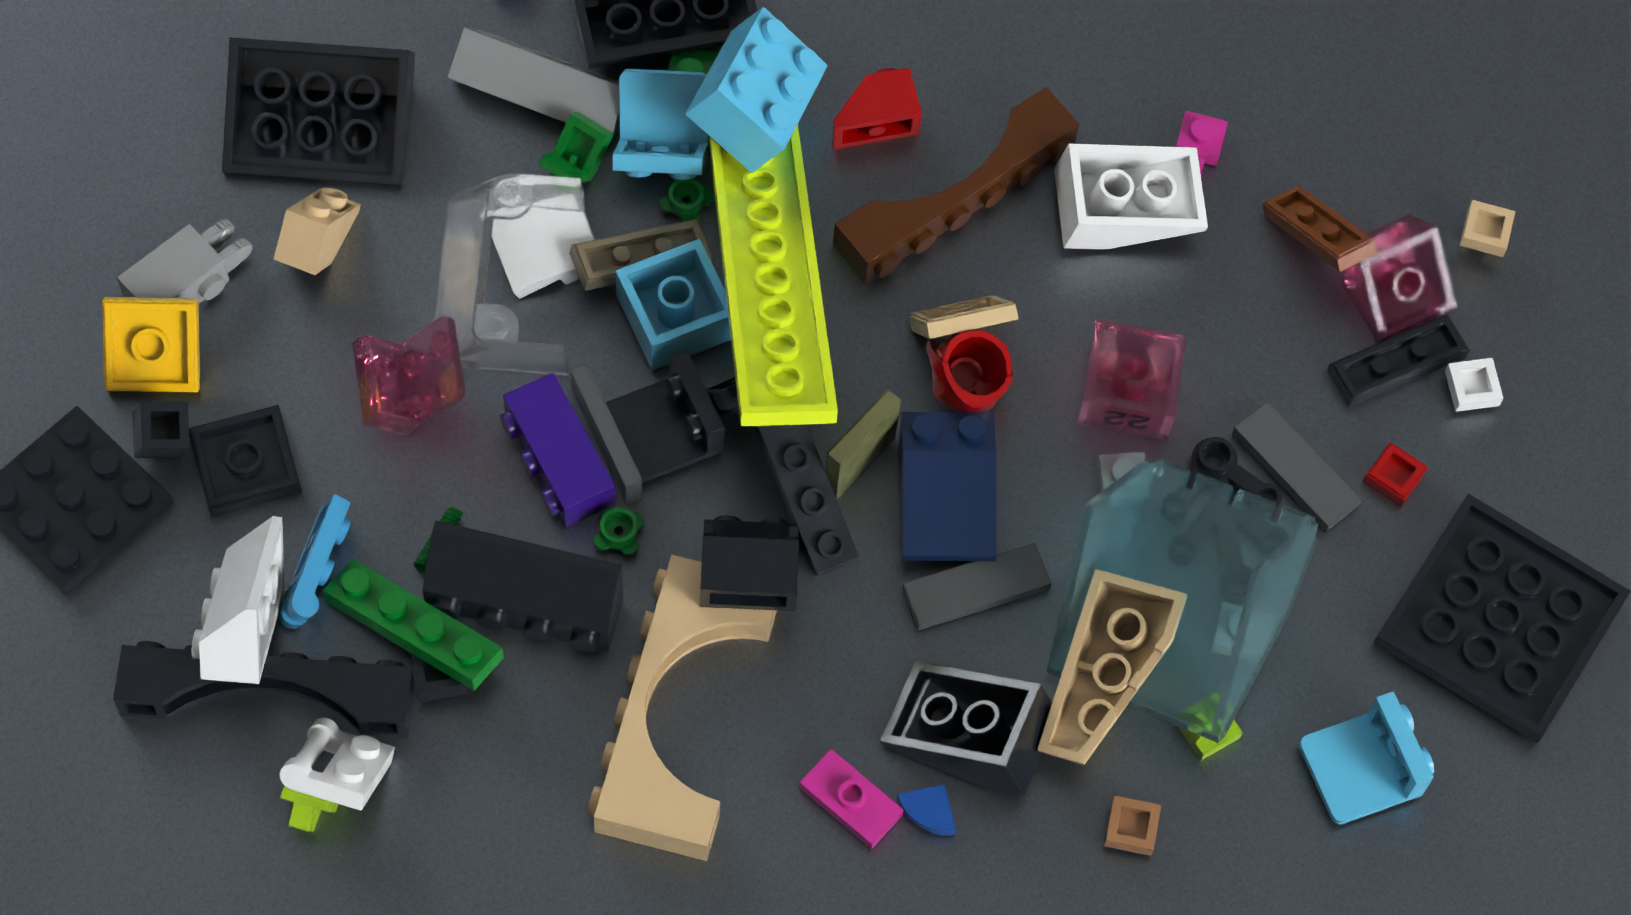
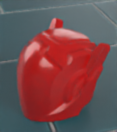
(970, 371)

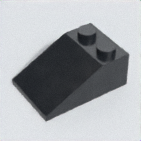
(970, 725)

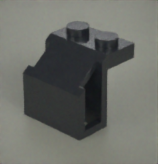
(749, 564)

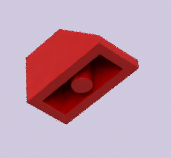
(878, 110)

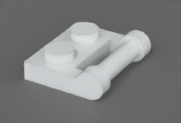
(350, 774)

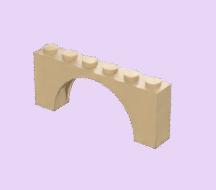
(639, 794)

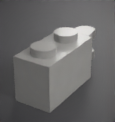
(186, 265)

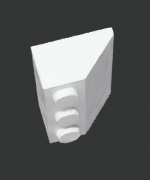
(242, 607)

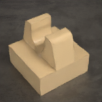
(1487, 228)

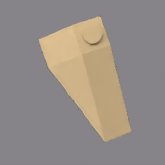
(1113, 651)

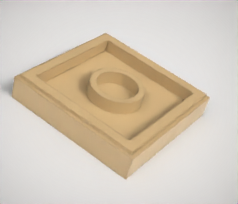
(962, 316)

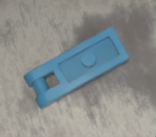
(314, 564)

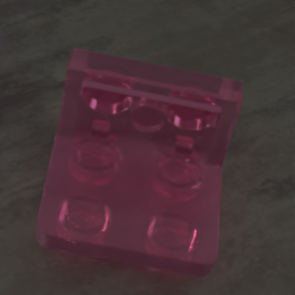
(411, 380)

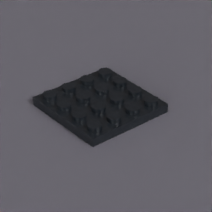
(1502, 617)

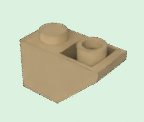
(315, 230)

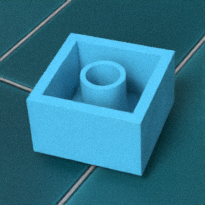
(674, 303)

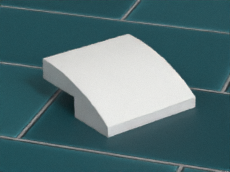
(538, 247)

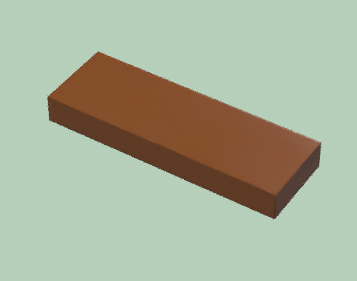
(1319, 228)

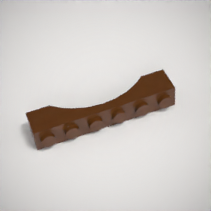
(886, 231)

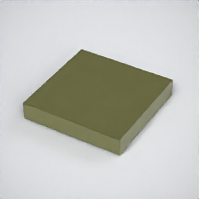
(863, 443)

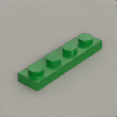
(413, 624)

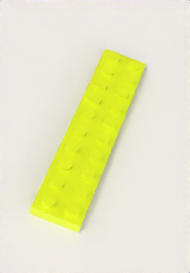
(773, 290)

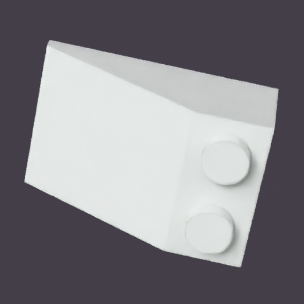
(1128, 194)

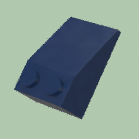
(947, 486)

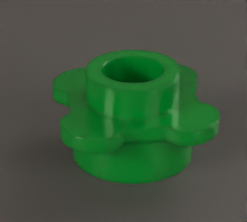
(686, 189)
(613, 518)

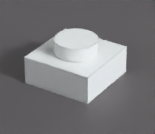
(1474, 384)

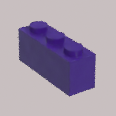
(557, 450)

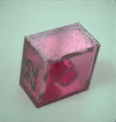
(1132, 379)

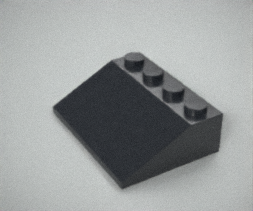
(653, 28)
(317, 110)

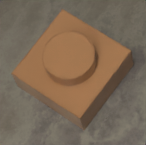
(1132, 825)

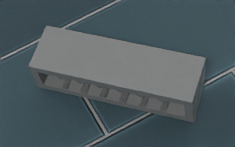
(534, 79)

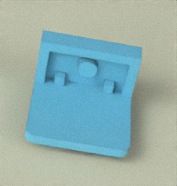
(654, 125)
(1368, 761)

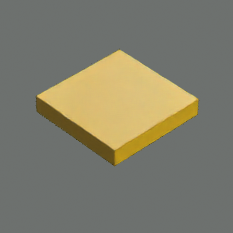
(151, 344)

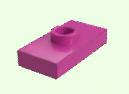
(851, 798)

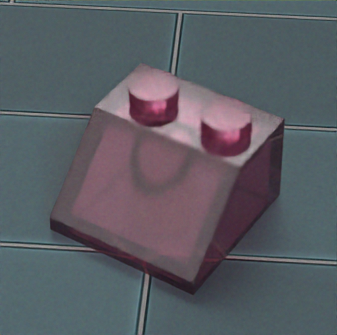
(1403, 280)

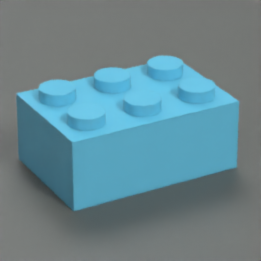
(757, 90)

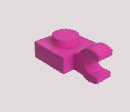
(1204, 134)

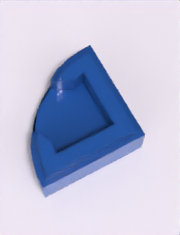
(929, 809)

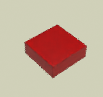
(1395, 474)

